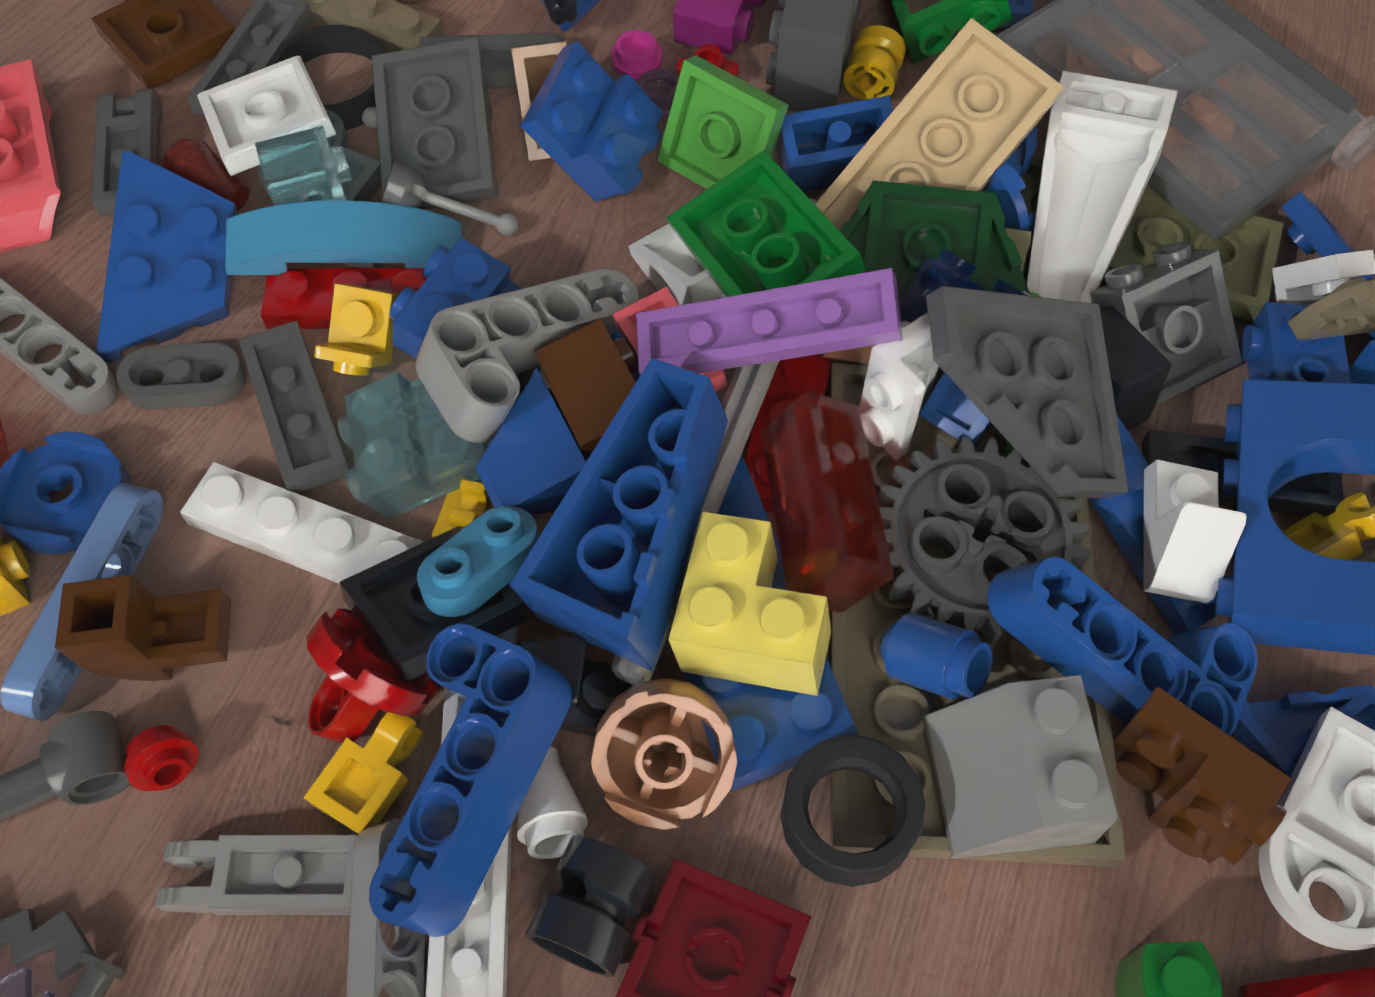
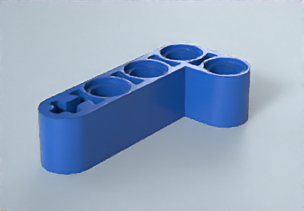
(1116, 653)
(466, 796)

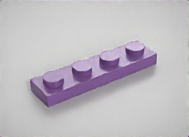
(773, 324)

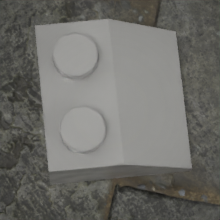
(1020, 769)

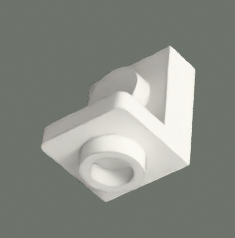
(1312, 279)

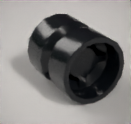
(594, 899)

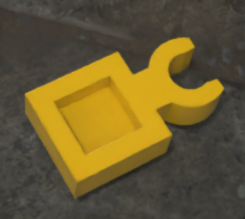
(1339, 533)

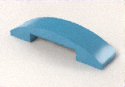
(334, 233)

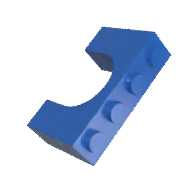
(1275, 585)

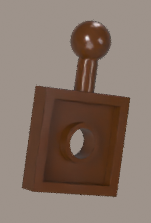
(154, 58)

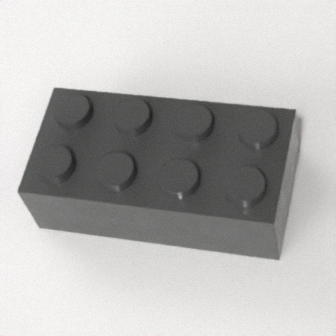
(811, 51)

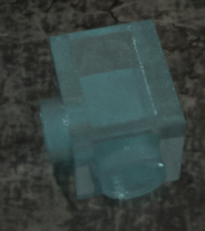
(303, 167)

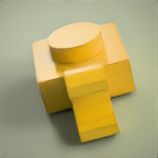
(361, 781)

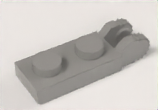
(264, 875)

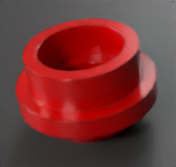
(160, 758)

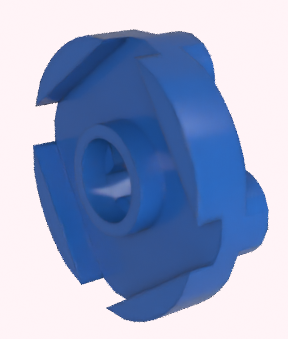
(29, 478)

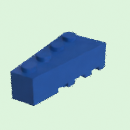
(629, 519)

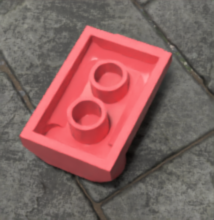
(26, 159)

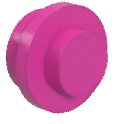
(636, 54)

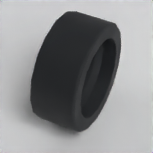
(882, 764)

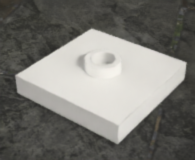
(261, 108)

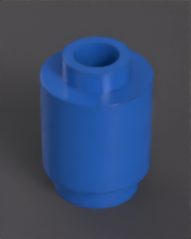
(936, 656)

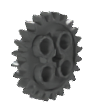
(998, 492)

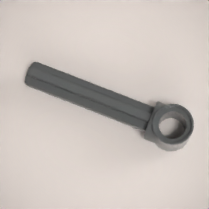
(78, 765)

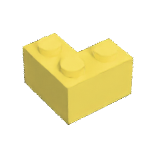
(738, 625)

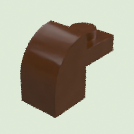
(131, 635)

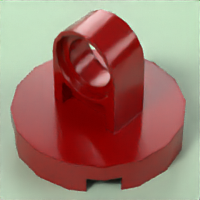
(357, 680)

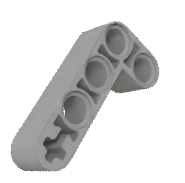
(481, 345)

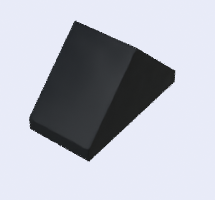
(1135, 368)

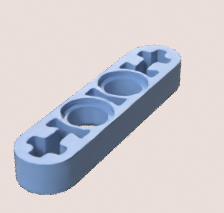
(111, 548)

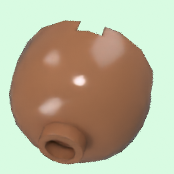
(657, 756)

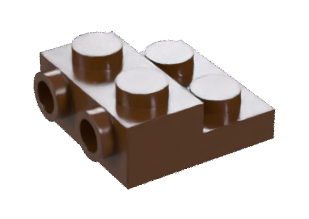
(1210, 785)

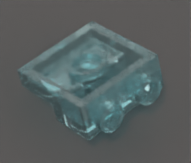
(403, 447)

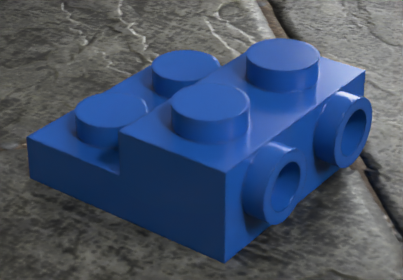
(593, 124)
(453, 280)

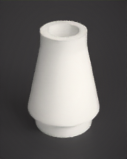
(550, 811)

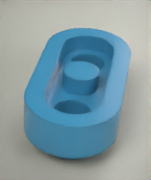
(486, 560)

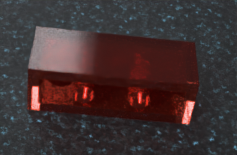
(826, 501)

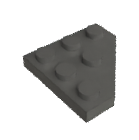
(1039, 379)

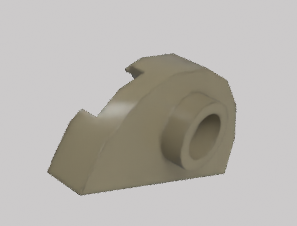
(1341, 313)

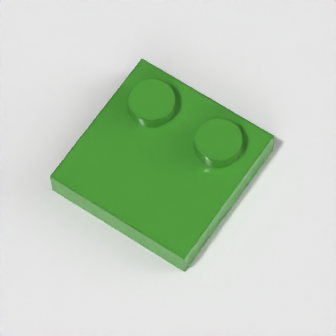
(717, 123)

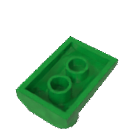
(762, 232)

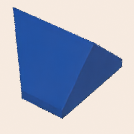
(532, 454)

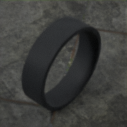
(336, 39)

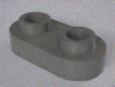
(184, 374)

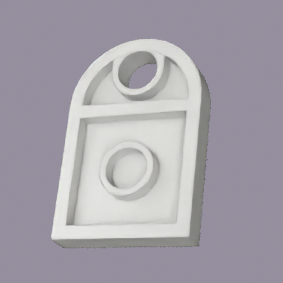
(1327, 835)

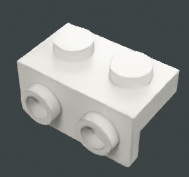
(896, 386)

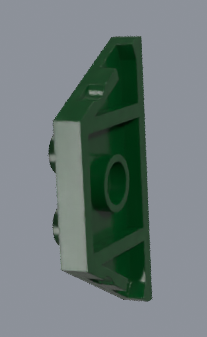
(904, 220)

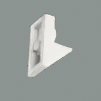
(1186, 532)

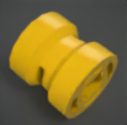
(874, 63)

